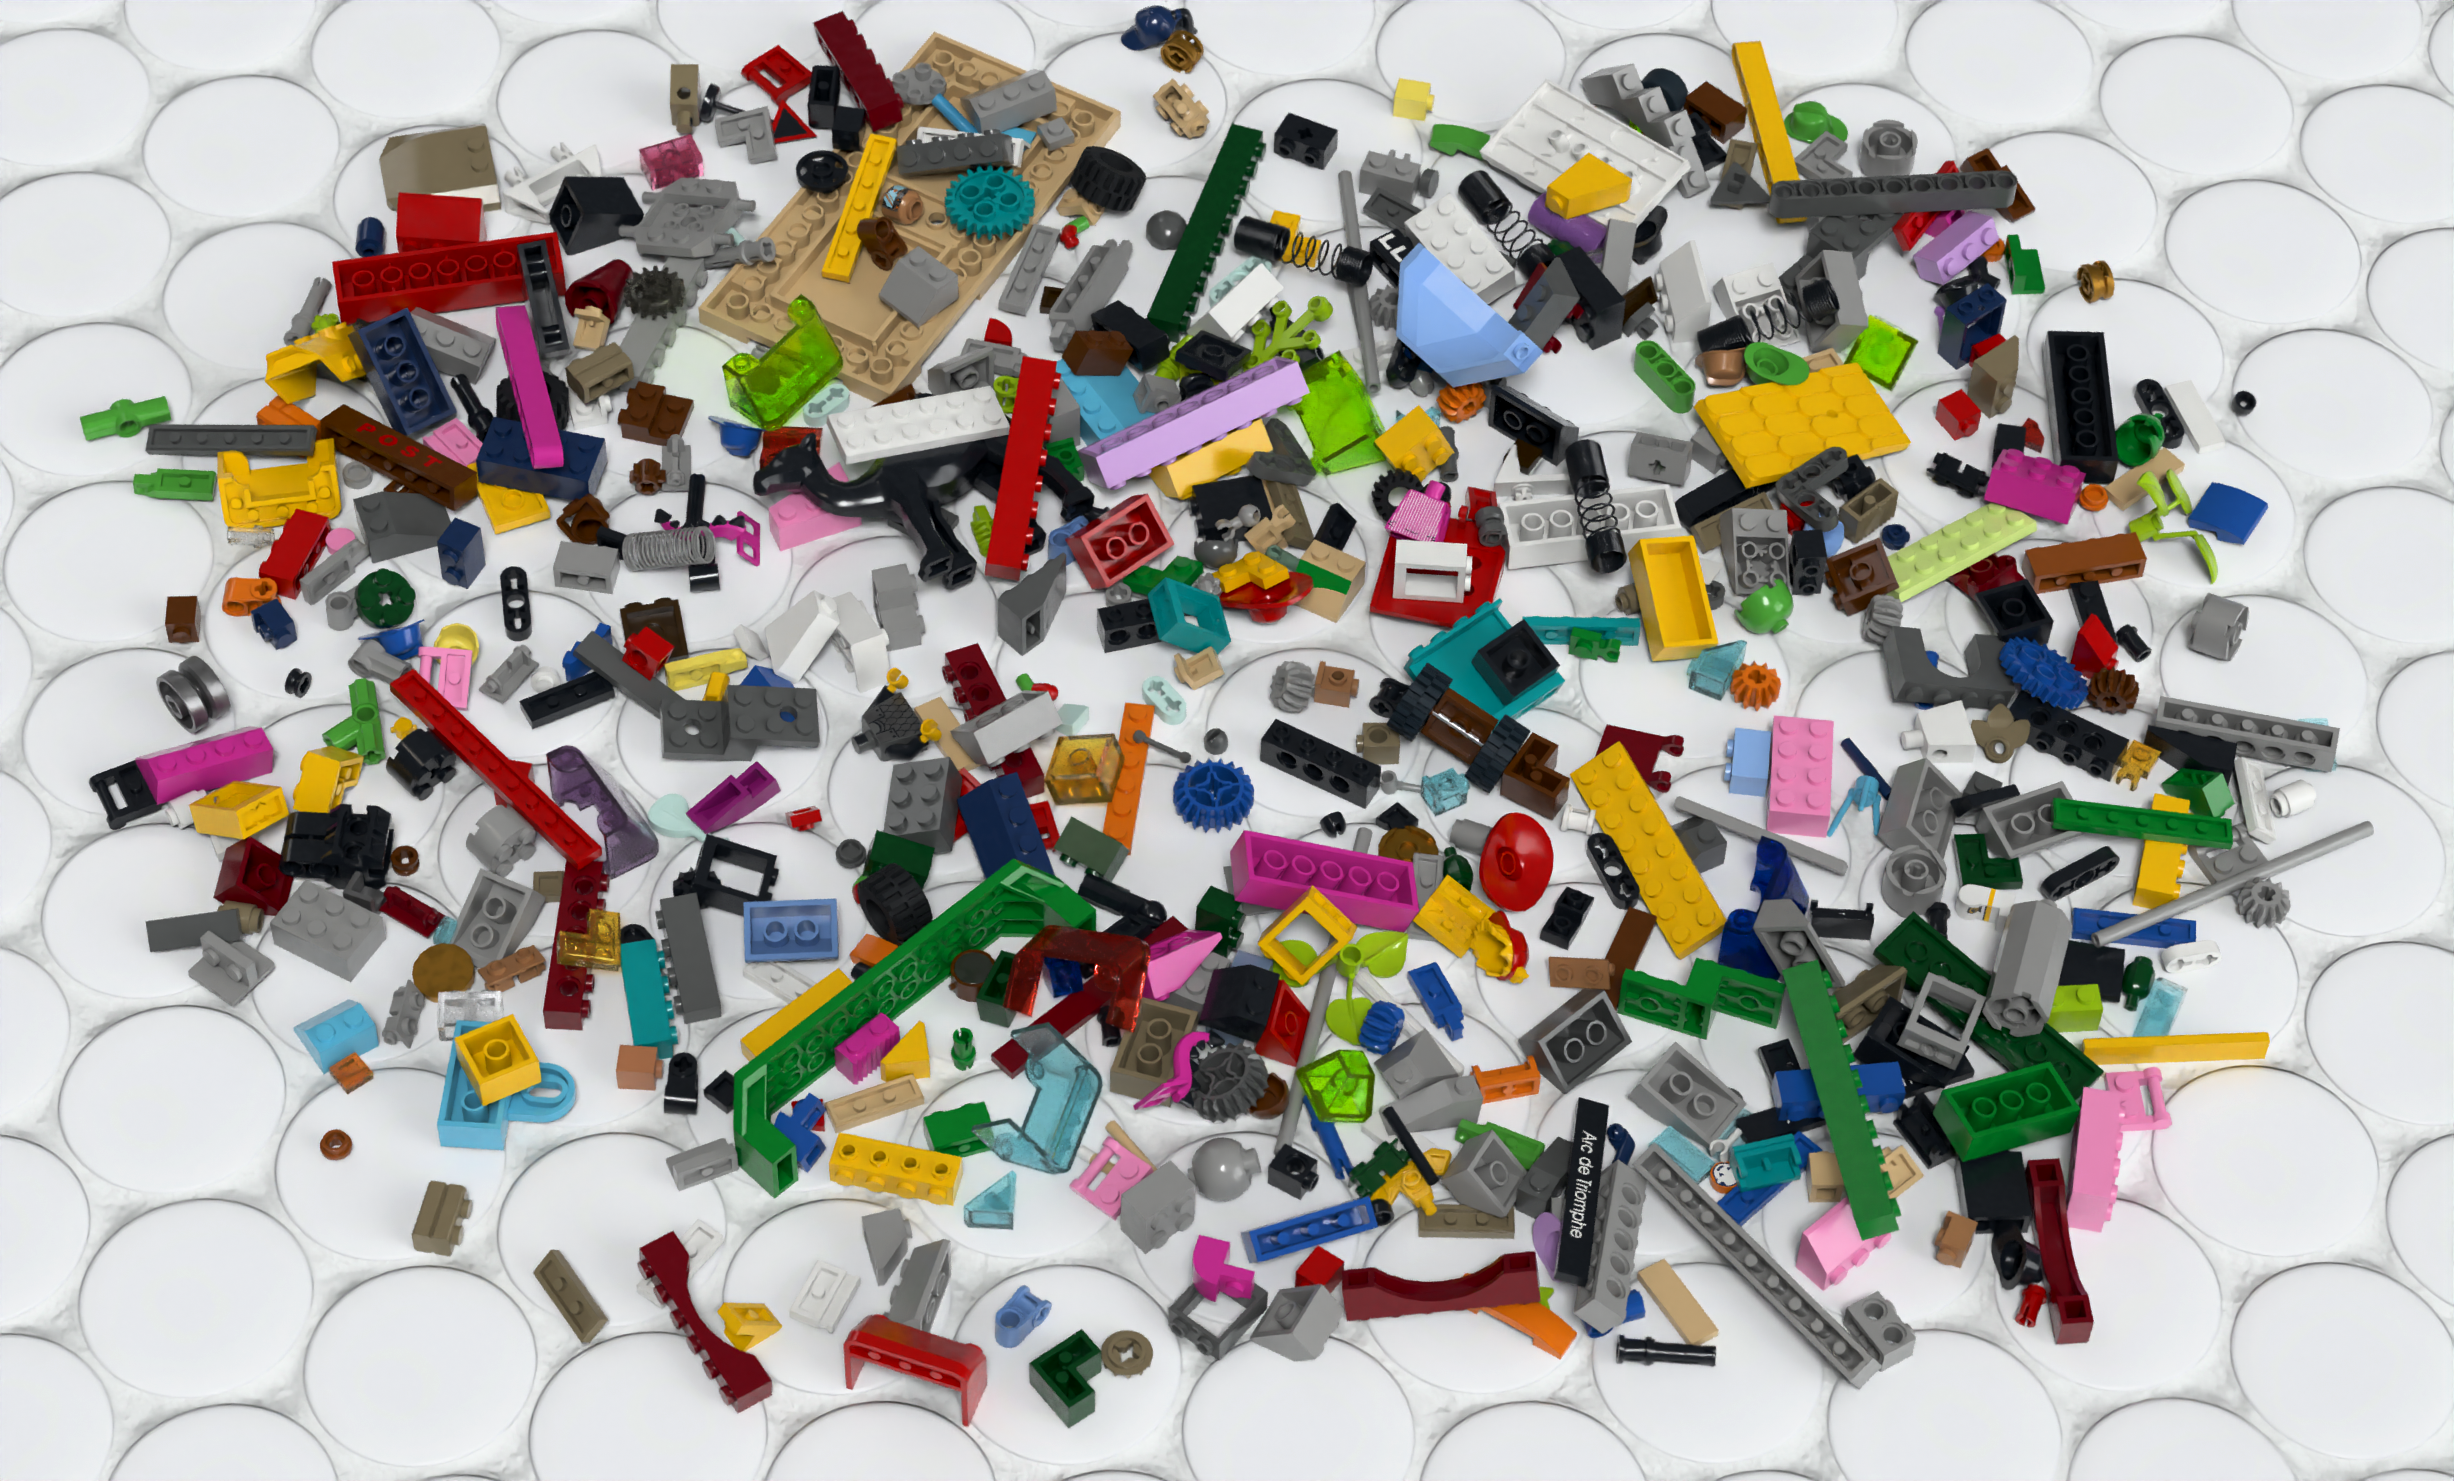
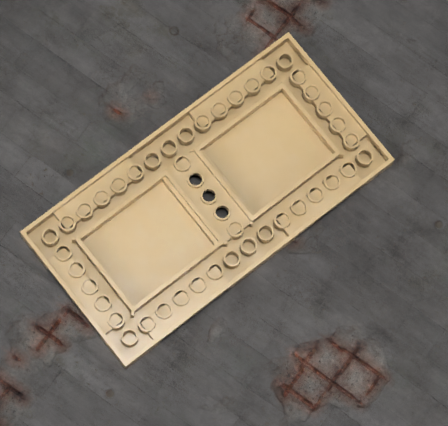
(875, 341)

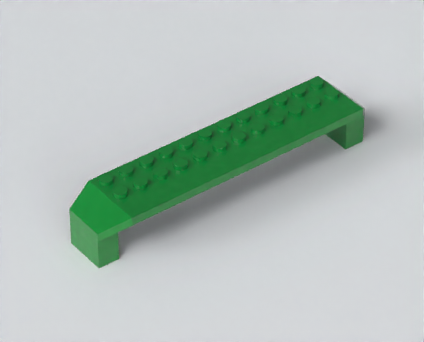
(1007, 904)

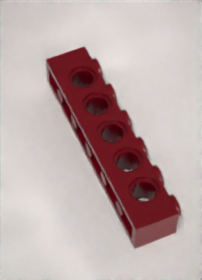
(979, 691)
(559, 1009)

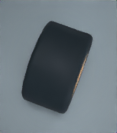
(1671, 85)

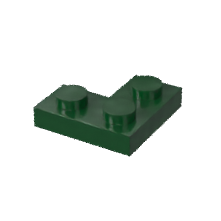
(1979, 869)

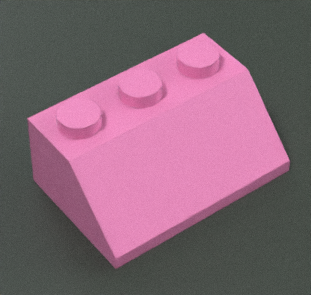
(1834, 1246)

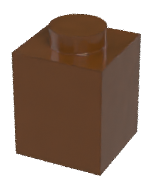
(183, 619)

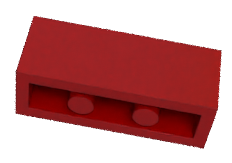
(296, 552)

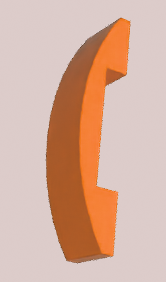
(1534, 1319)

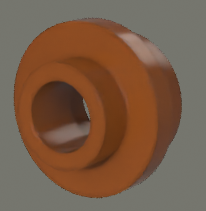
(334, 1138)

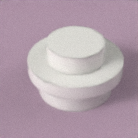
(544, 679)

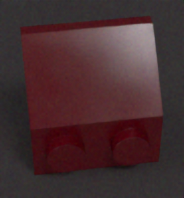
(253, 877)

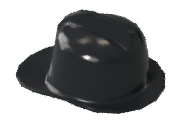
(1648, 235)
(1957, 289)
(2014, 1257)

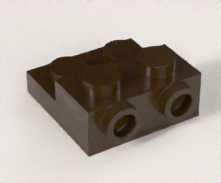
(662, 618)

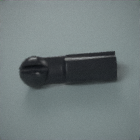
(1120, 900)

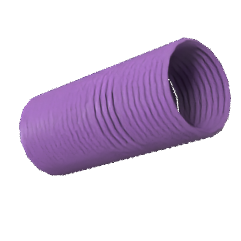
(1577, 230)

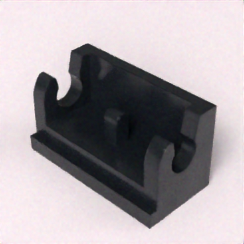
(1842, 922)
(1923, 1132)

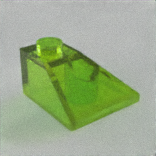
(1882, 351)
(1339, 1086)

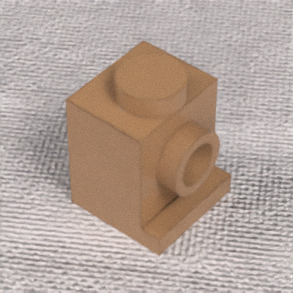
(1335, 685)
(1955, 1239)

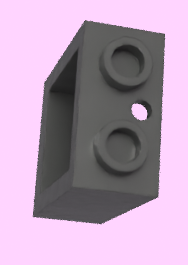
(1202, 1338)

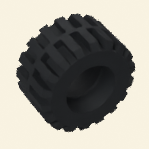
(1108, 178)
(558, 394)
(894, 904)

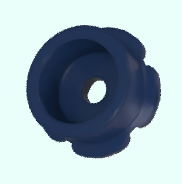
(1895, 536)

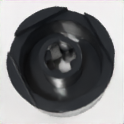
(422, 763)

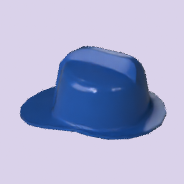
(737, 437)
(399, 642)

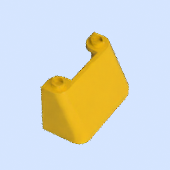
(274, 493)

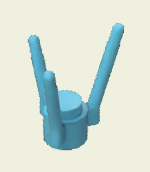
(1864, 795)

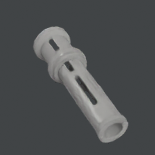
(745, 253)
(302, 321)

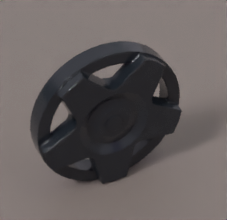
(822, 174)

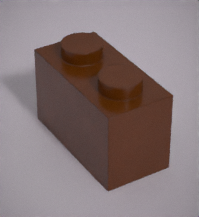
(1718, 110)
(1097, 353)

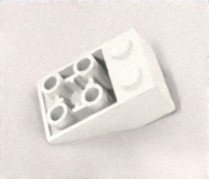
(1751, 290)

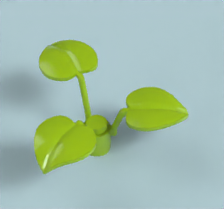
(2151, 523)
(1379, 951)

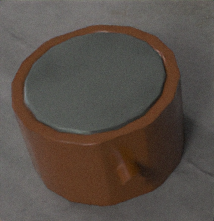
(969, 972)

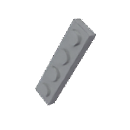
(1029, 269)

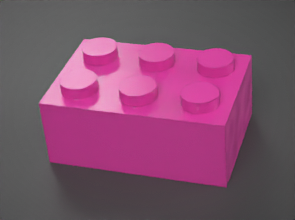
(2035, 485)

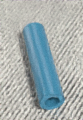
(952, 114)

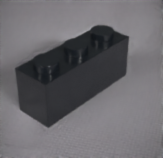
(1147, 340)

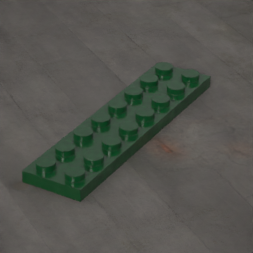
(1925, 950)

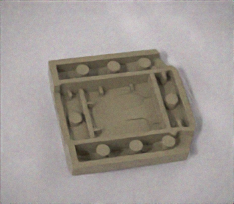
(441, 164)

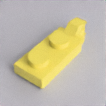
(697, 670)

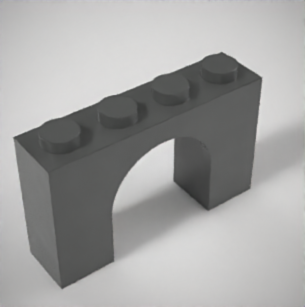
(1918, 680)

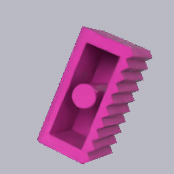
(866, 1048)

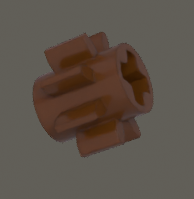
(647, 476)

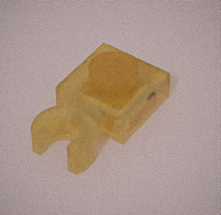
(2137, 763)

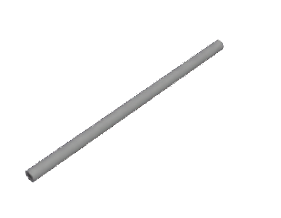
(1360, 293)
(2231, 884)

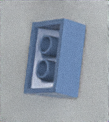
(791, 930)

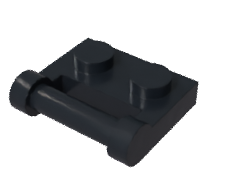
(132, 789)

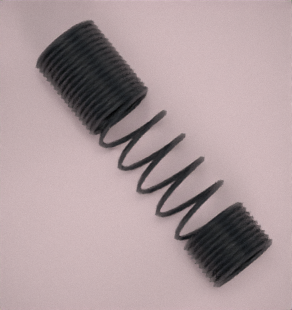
(1490, 207)
(1271, 241)
(1734, 333)
(1589, 479)

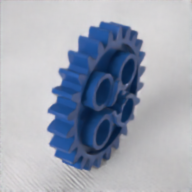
(2043, 673)

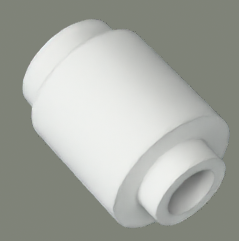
(2292, 799)
(179, 809)

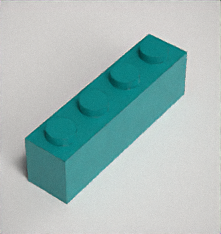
(645, 997)

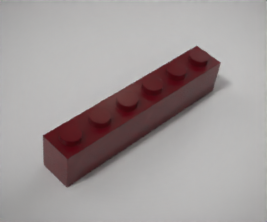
(859, 70)

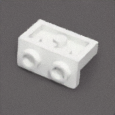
(589, 414)

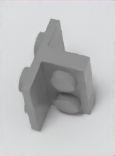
(229, 968)

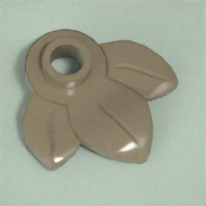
(2002, 729)

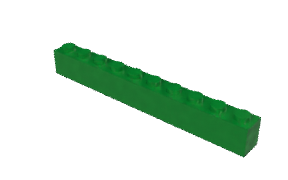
(1840, 1100)

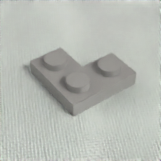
(749, 127)
(1820, 158)

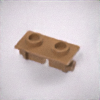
(524, 963)
(1580, 972)

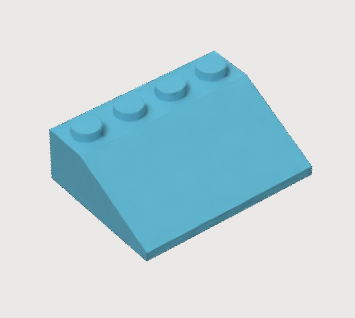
(1104, 402)

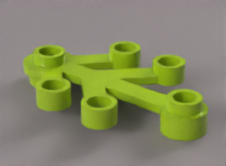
(1284, 339)

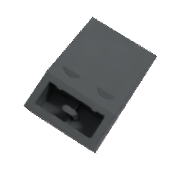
(1031, 606)

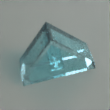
(994, 1206)

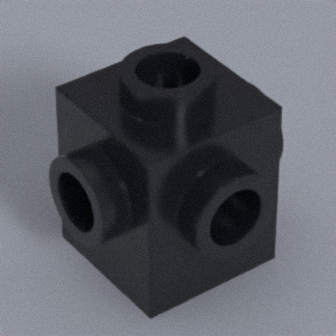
(1854, 479)

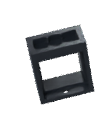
(737, 854)

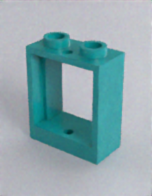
(1168, 603)

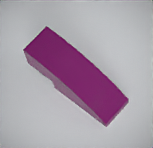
(734, 799)

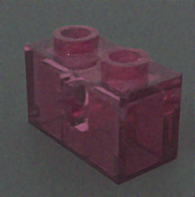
(670, 161)

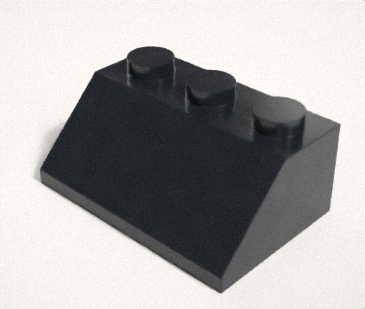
(1535, 424)

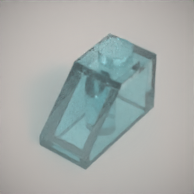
(1714, 668)
(2161, 1008)

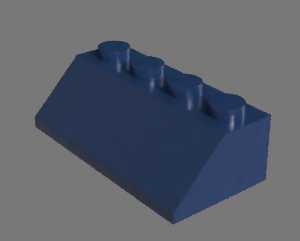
(1002, 825)

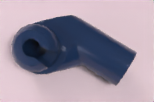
(1621, 1142)

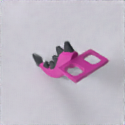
(722, 528)
(1183, 1081)

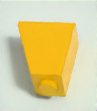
(1587, 188)

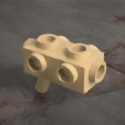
(1176, 103)

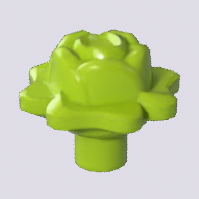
(324, 321)

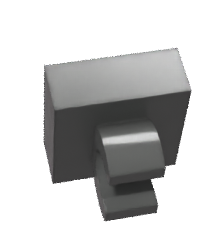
(1641, 322)

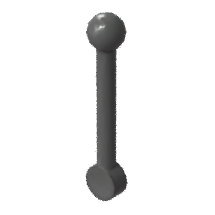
(1139, 737)

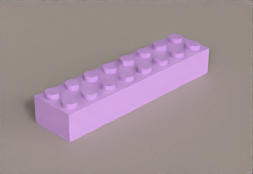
(1194, 422)

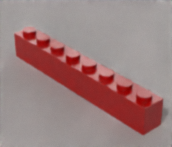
(1021, 469)

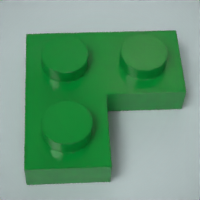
(1180, 569)

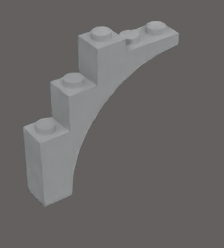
(1623, 91)

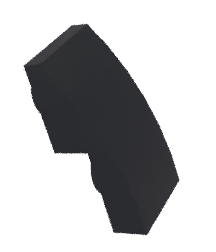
(1567, 918)

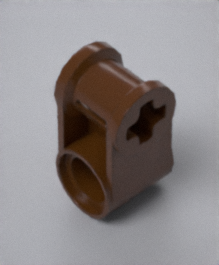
(881, 241)

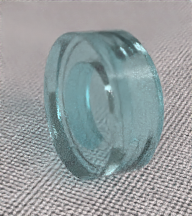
(444, 930)

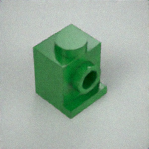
(1068, 456)

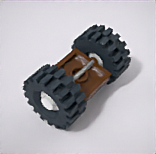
(1458, 727)

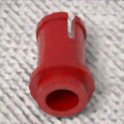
(2033, 1298)

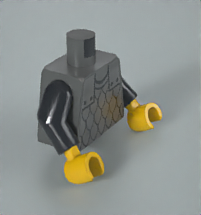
(892, 725)

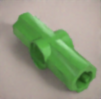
(125, 418)

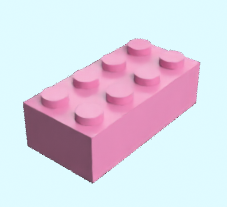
(1800, 776)
(2094, 1159)

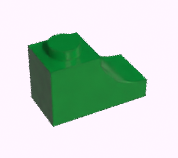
(2204, 789)

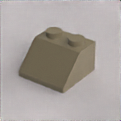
(1995, 378)

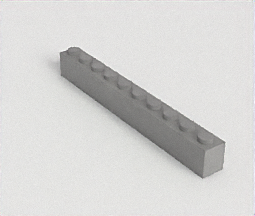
(1757, 1266)

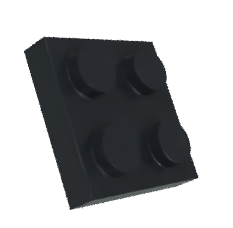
(1213, 355)

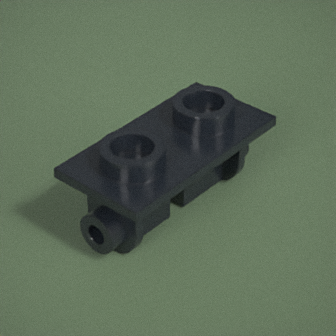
(1948, 471)

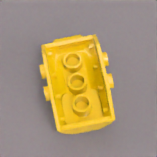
(294, 367)

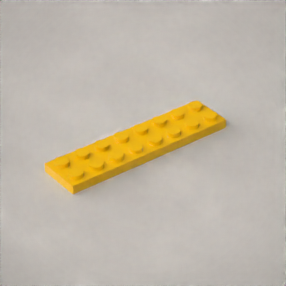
(1651, 850)

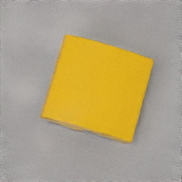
(1452, 915)

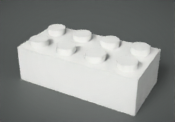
(1462, 248)

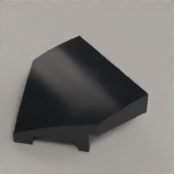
(1975, 802)

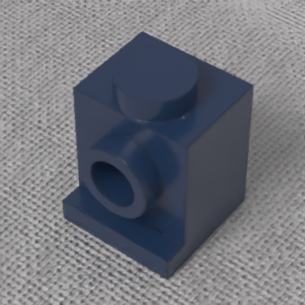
(274, 624)

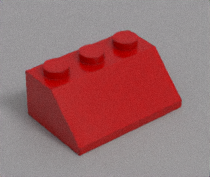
(438, 221)

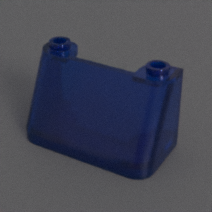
(1773, 879)

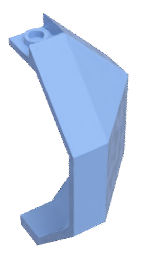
(1454, 326)

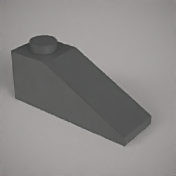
(1544, 1179)

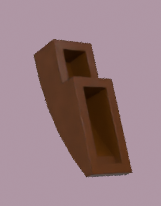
(1986, 161)

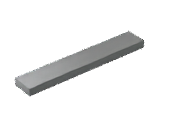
(1754, 833)

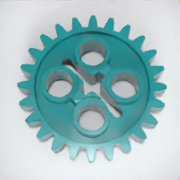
(989, 202)

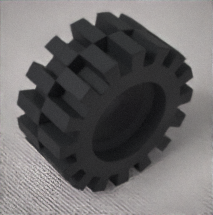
(1387, 484)

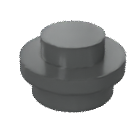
(850, 853)

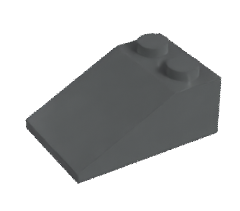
(399, 523)

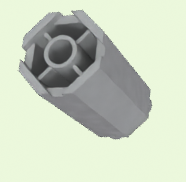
(2027, 967)

